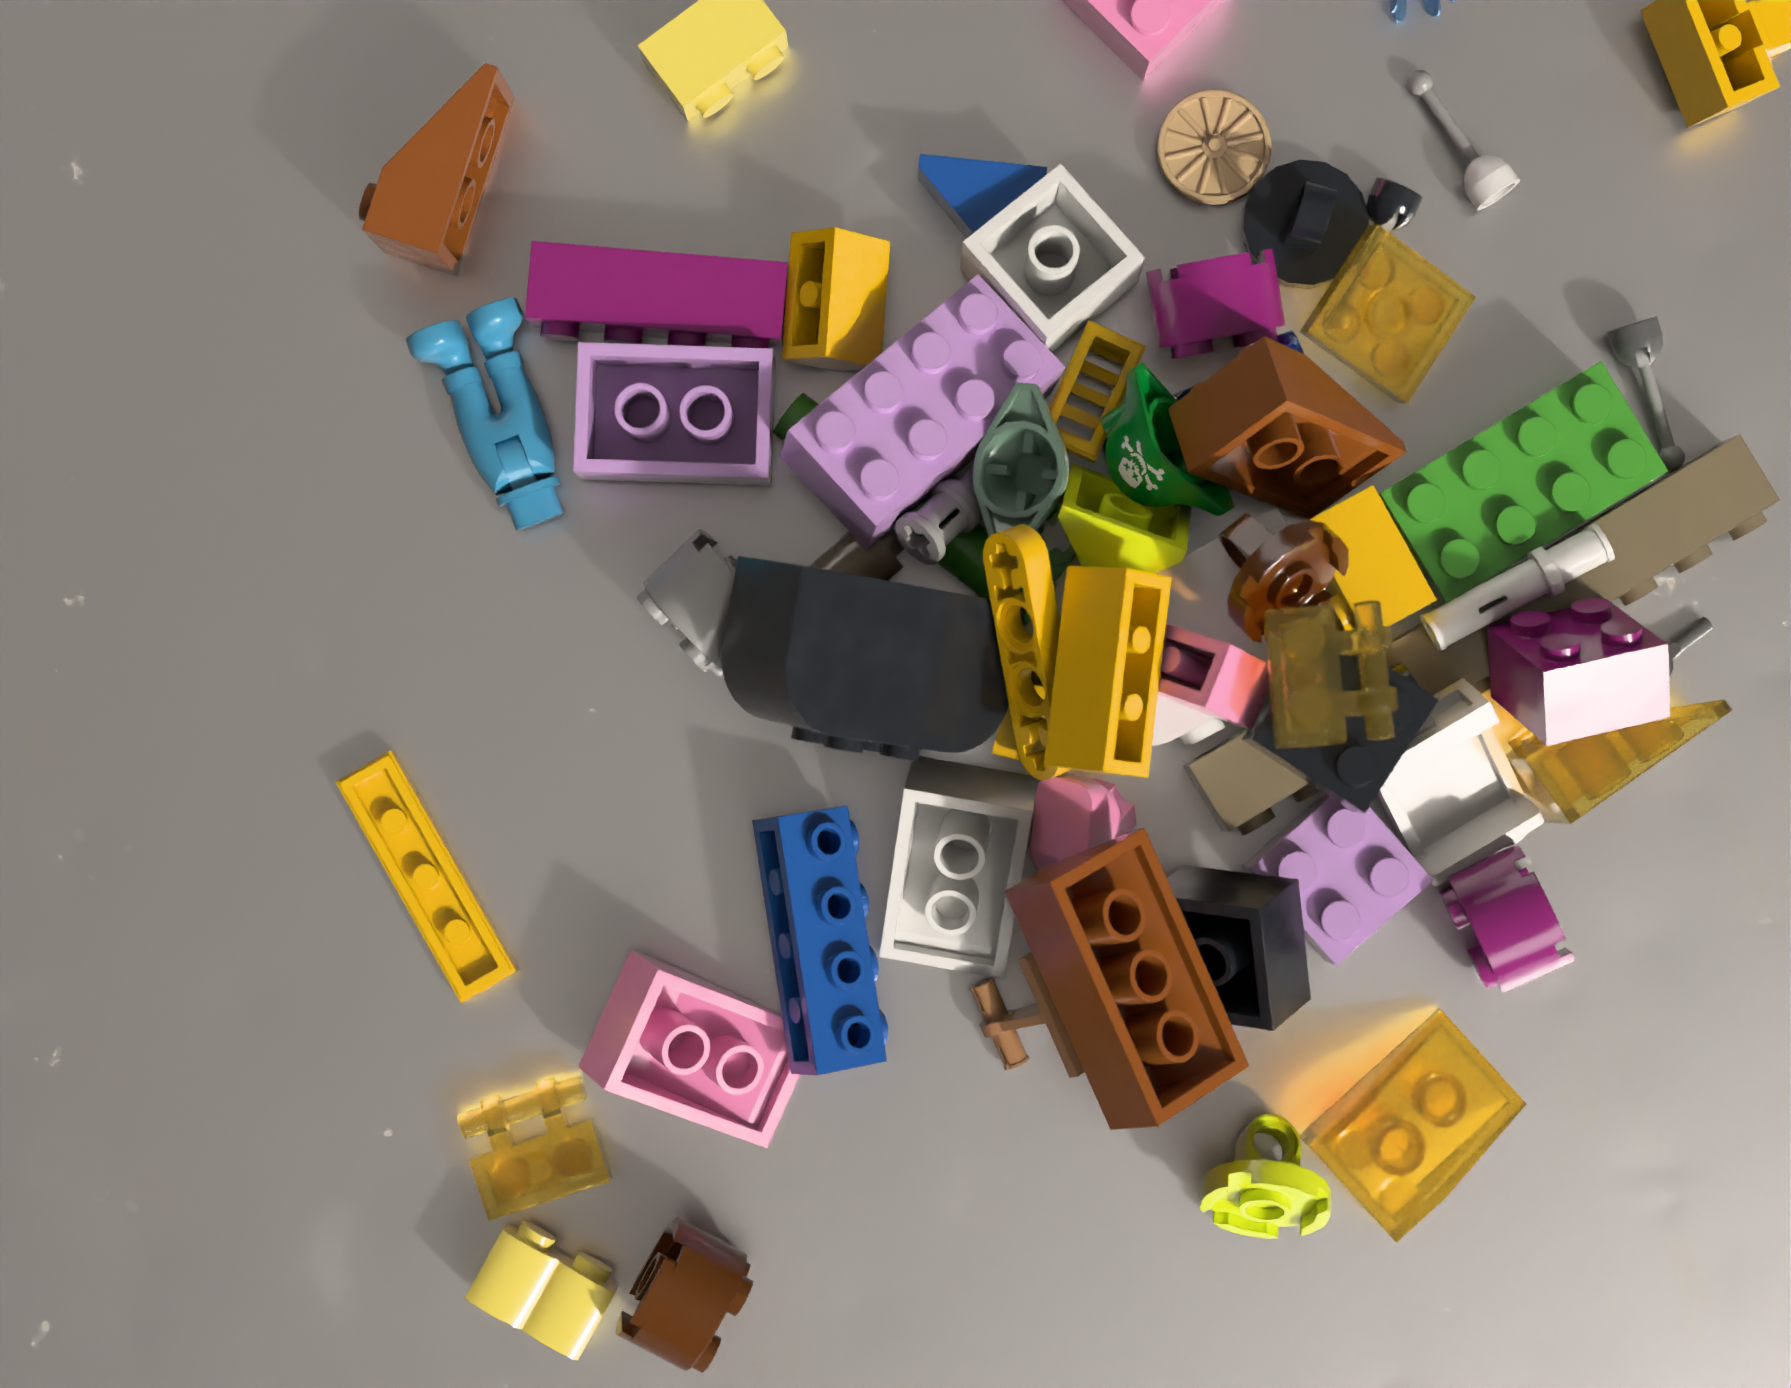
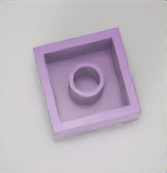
(1347, 871)

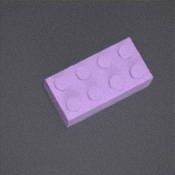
(917, 411)

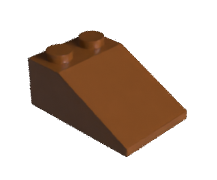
(438, 178)
(1281, 431)

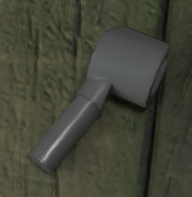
(1687, 638)

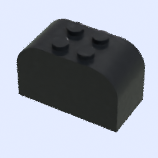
(863, 660)

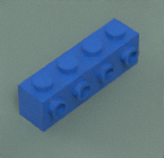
(820, 941)

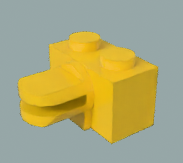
(1718, 51)

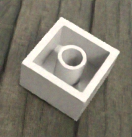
(1053, 258)

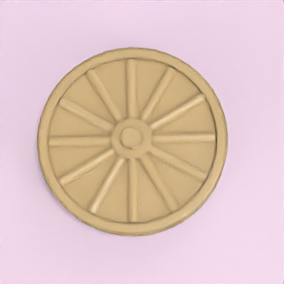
(1214, 147)

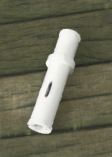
(1539, 575)

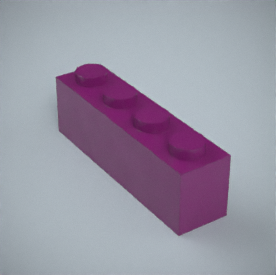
(655, 296)

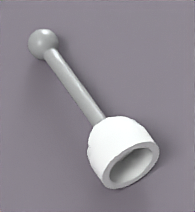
(1487, 175)

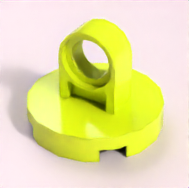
(1262, 1194)

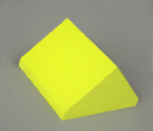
(1119, 532)

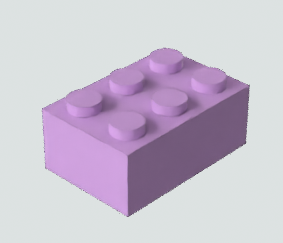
(674, 413)

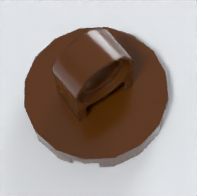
(1279, 568)

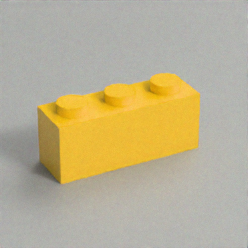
(1107, 670)

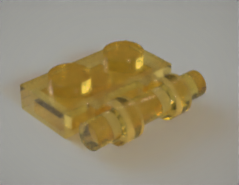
(1307, 674)
(542, 1166)

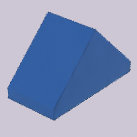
(974, 189)

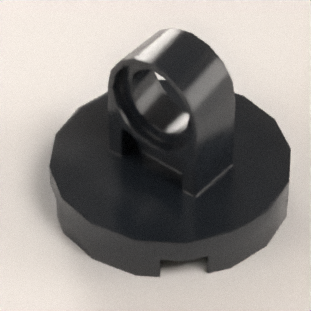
(1308, 219)

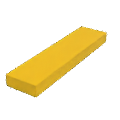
(427, 876)

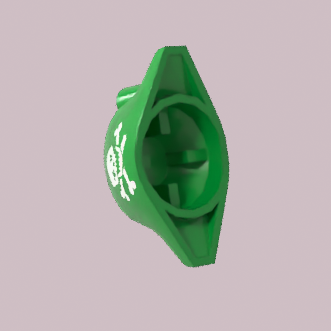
(1146, 452)

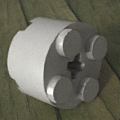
(694, 597)

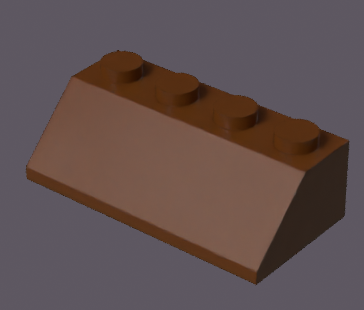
(1127, 981)

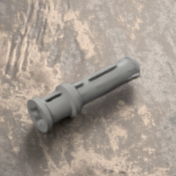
(947, 513)

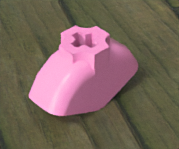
(1076, 816)

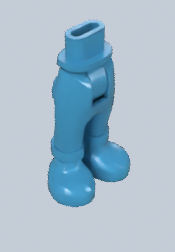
(507, 448)

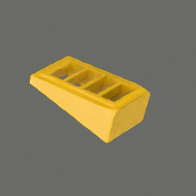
(1113, 348)

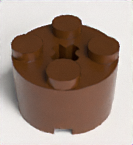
(685, 1295)

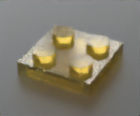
(1387, 314)

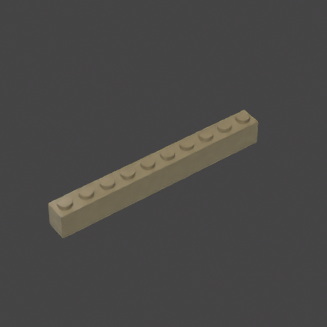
(1648, 534)

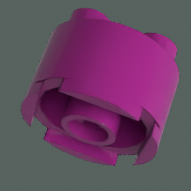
(1216, 301)
(1508, 920)

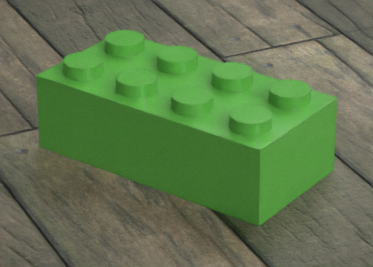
(1522, 483)

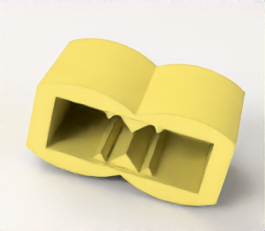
(542, 1289)

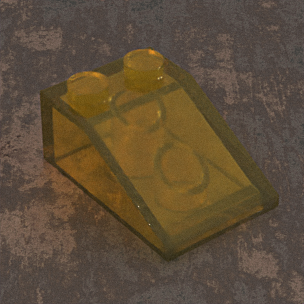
(1583, 772)
(1414, 1125)

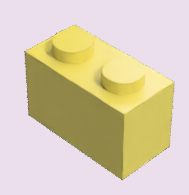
(712, 51)

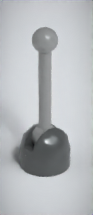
(1638, 347)

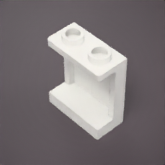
(1455, 788)

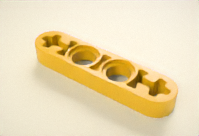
(1018, 649)

